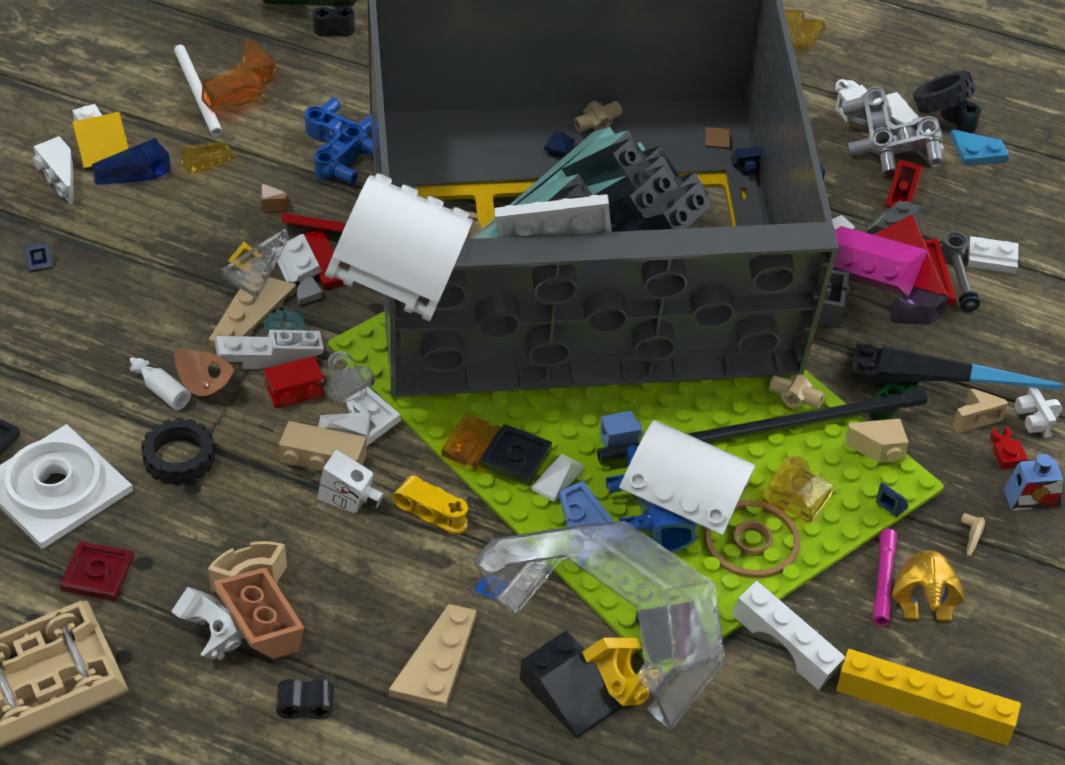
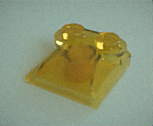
(798, 489)

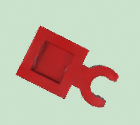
(1007, 451)

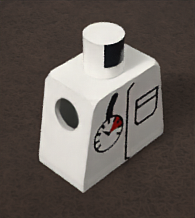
(347, 484)

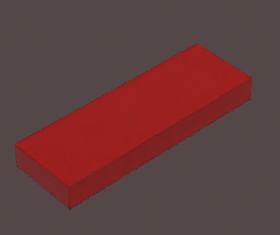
(312, 222)
(323, 254)

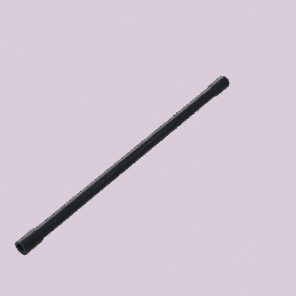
(903, 400)

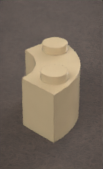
(256, 556)

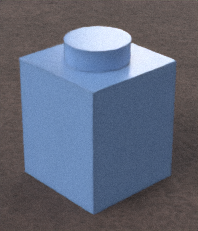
(620, 429)

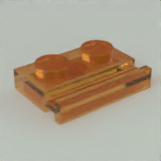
(470, 441)

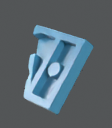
(978, 149)

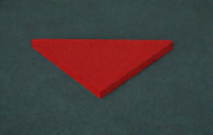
(908, 232)

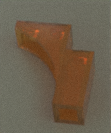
(242, 83)

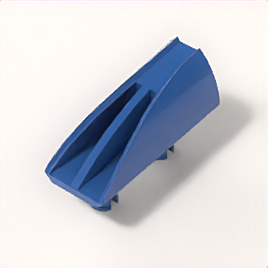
(662, 525)

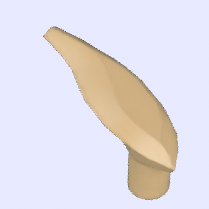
(977, 526)

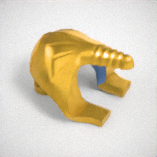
(933, 573)

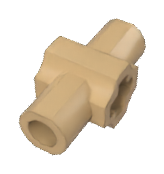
(597, 116)
(796, 391)

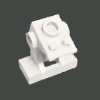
(204, 608)

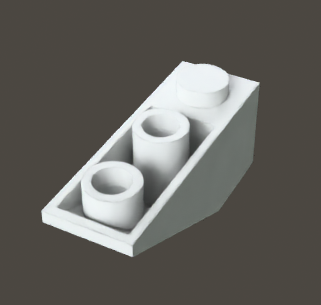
(56, 163)

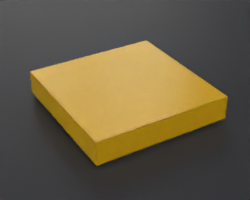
(99, 137)

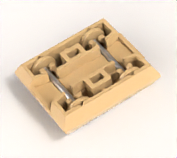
(54, 678)

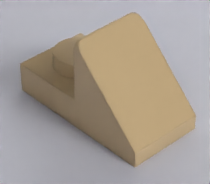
(979, 411)

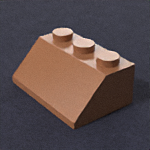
(261, 612)

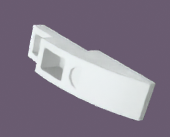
(269, 351)

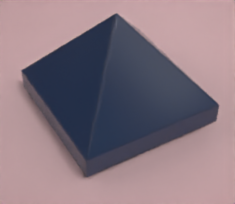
(559, 143)
(38, 256)

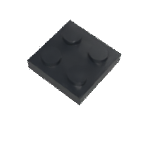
(516, 454)

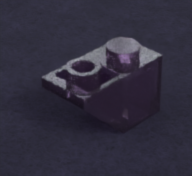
(918, 308)

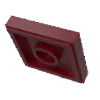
(97, 571)

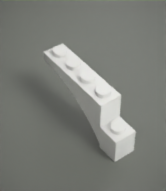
(900, 112)

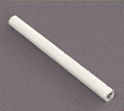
(196, 88)

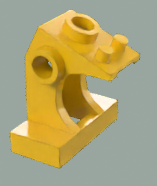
(613, 662)

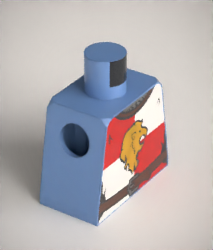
(1035, 485)

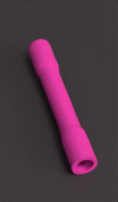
(882, 602)

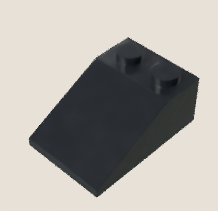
(568, 684)

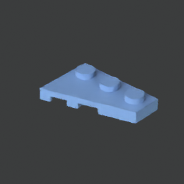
(581, 506)

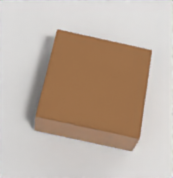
(717, 138)

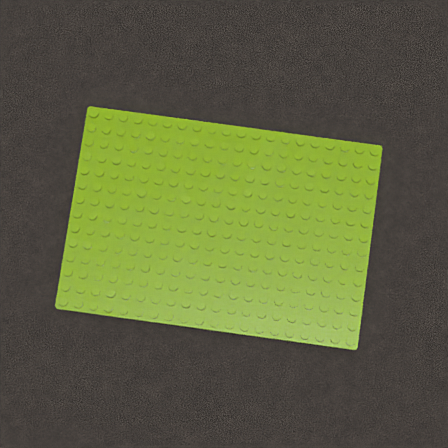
(573, 425)

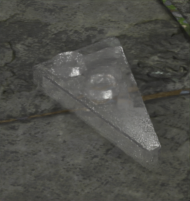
(254, 268)

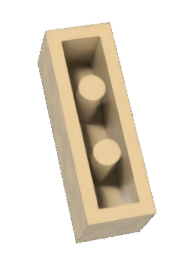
(314, 445)

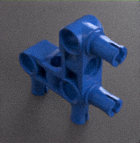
(344, 141)

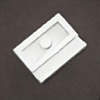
(992, 255)
(298, 260)

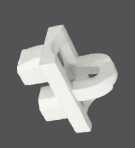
(1033, 404)

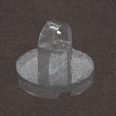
(347, 383)

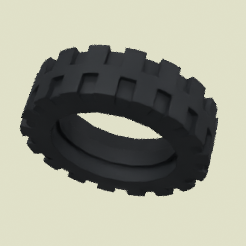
(944, 91)
(184, 471)

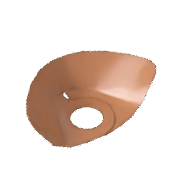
(194, 373)

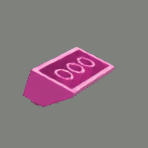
(878, 260)

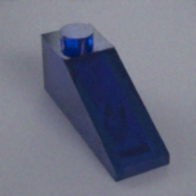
(134, 164)

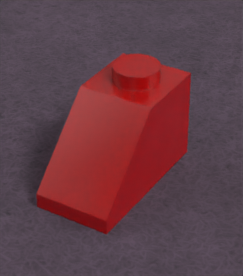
(904, 183)

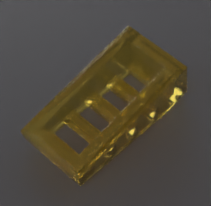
(205, 156)

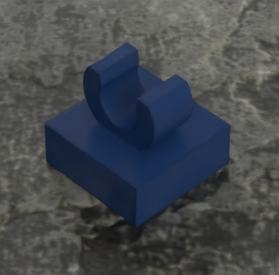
(746, 159)

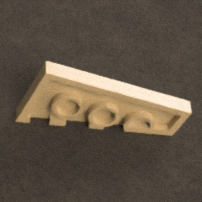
(248, 312)
(436, 662)

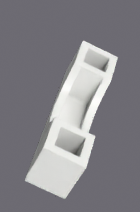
(812, 654)

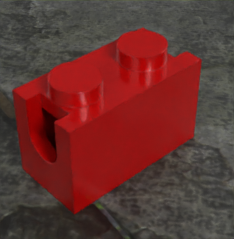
(294, 382)

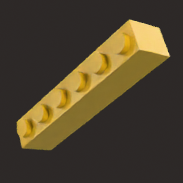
(928, 697)

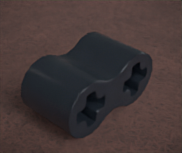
(334, 21)
(963, 115)
(305, 699)

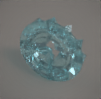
(274, 321)

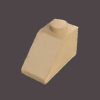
(878, 439)

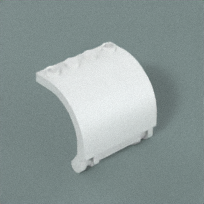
(400, 244)
(687, 476)

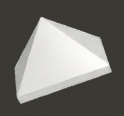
(349, 423)
(557, 477)

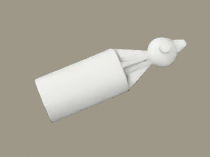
(162, 384)

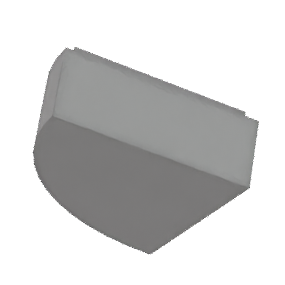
(308, 291)

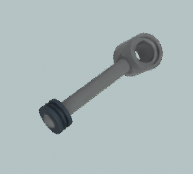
(953, 251)

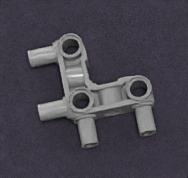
(901, 137)

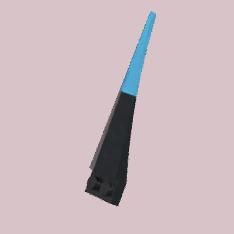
(903, 365)

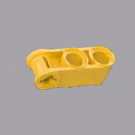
(432, 504)

